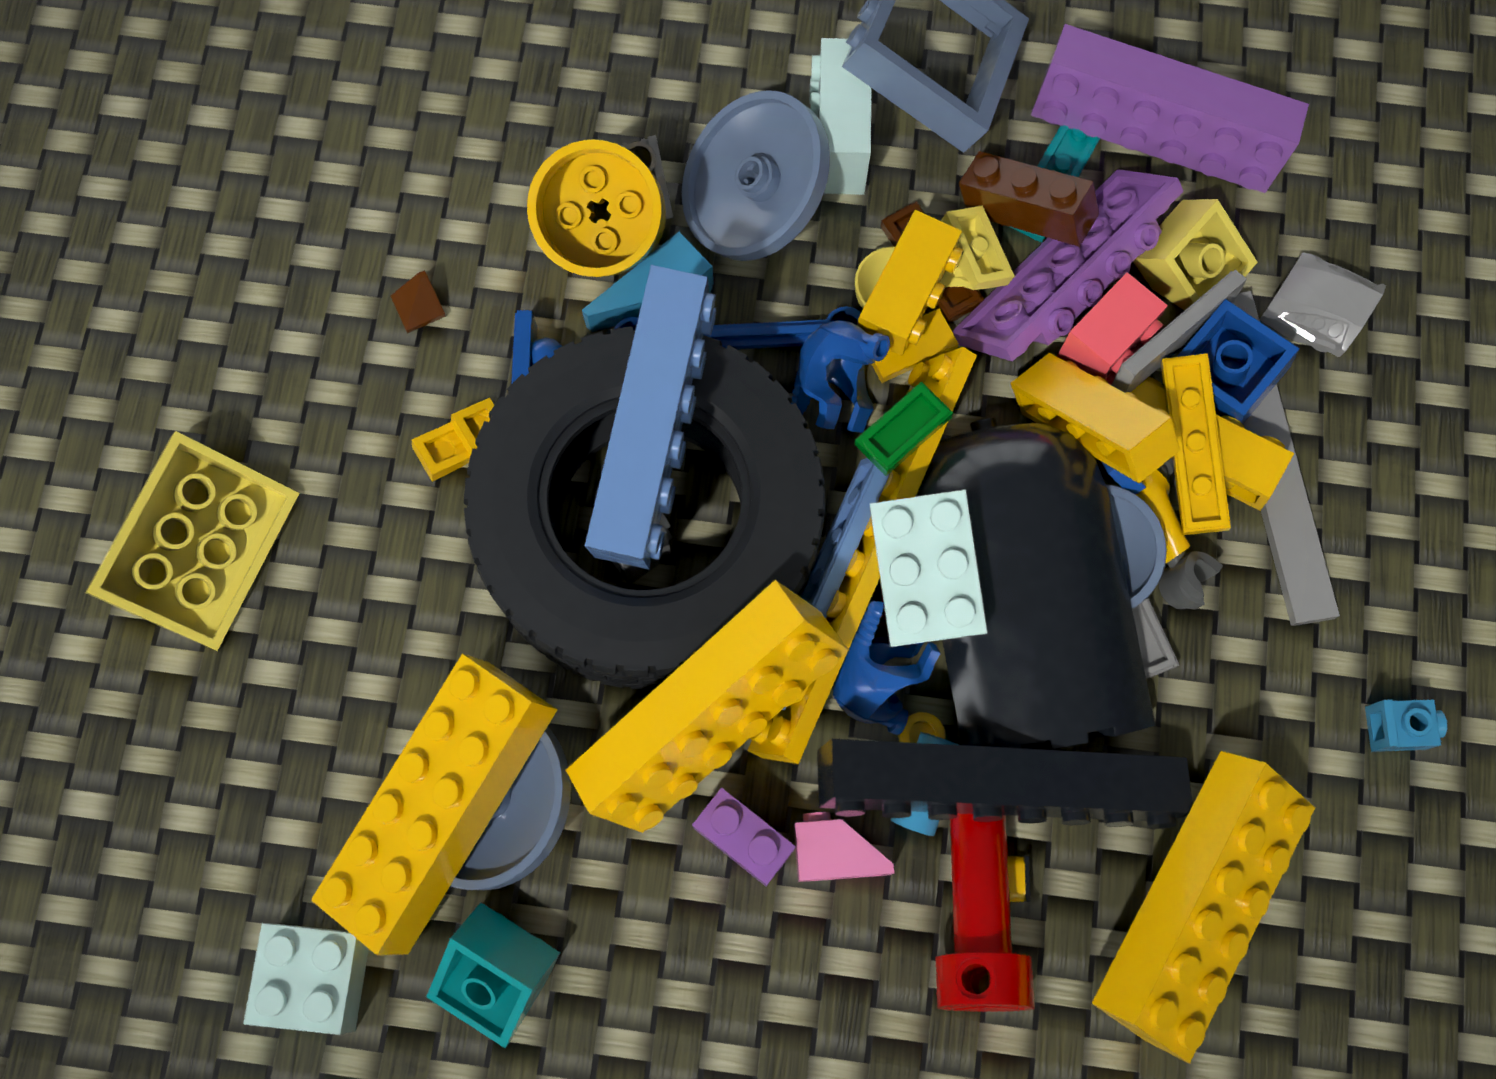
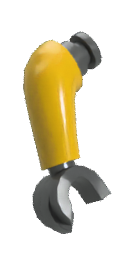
(1181, 578)

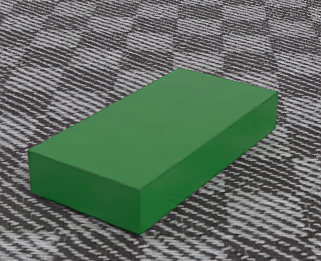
(903, 428)

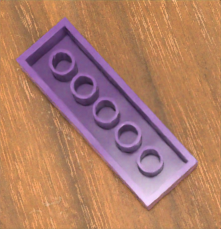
(1169, 109)

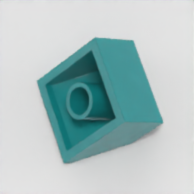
(492, 974)

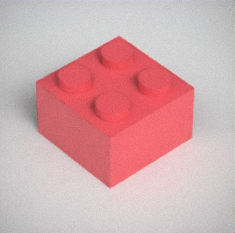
(1114, 329)

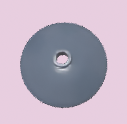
(1140, 543)

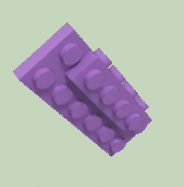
(1068, 279)

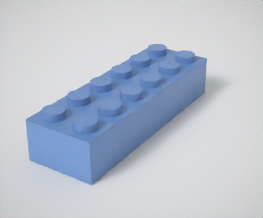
(650, 417)

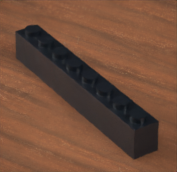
(1002, 782)

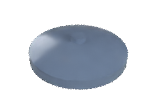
(755, 175)
(524, 823)

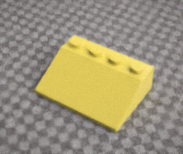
(193, 542)

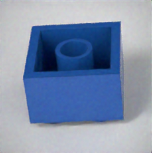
(1243, 359)

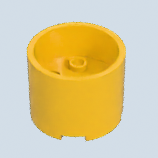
(563, 217)

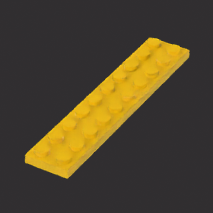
(791, 728)

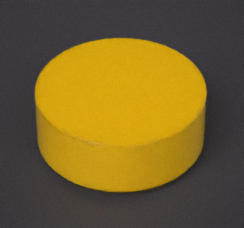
(919, 723)

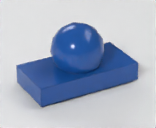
(526, 346)

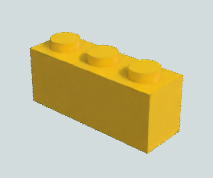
(911, 281)

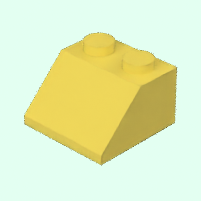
(1194, 252)

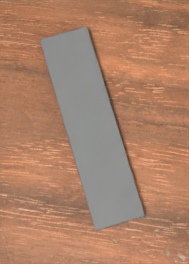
(1177, 333)

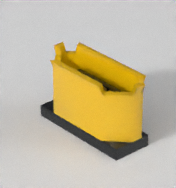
(1019, 878)

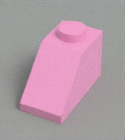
(835, 851)

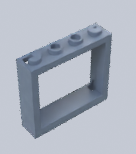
(921, 96)

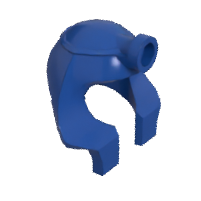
(838, 356)
(867, 687)

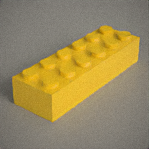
(706, 709)
(433, 806)
(1205, 905)

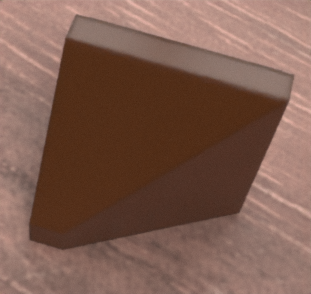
(417, 303)

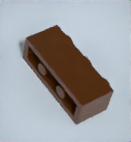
(1031, 198)

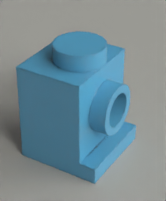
(1391, 728)

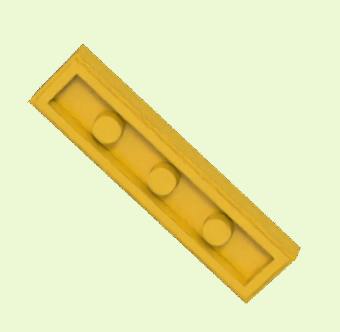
(1199, 461)

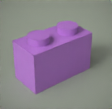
(743, 837)

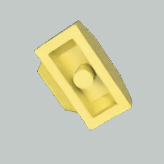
(983, 259)

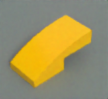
(451, 444)

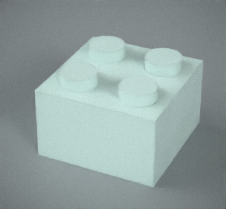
(306, 979)

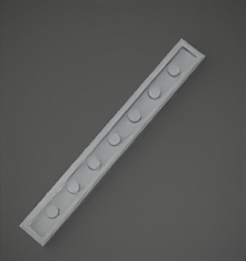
(1290, 519)

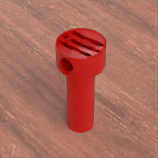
(982, 925)

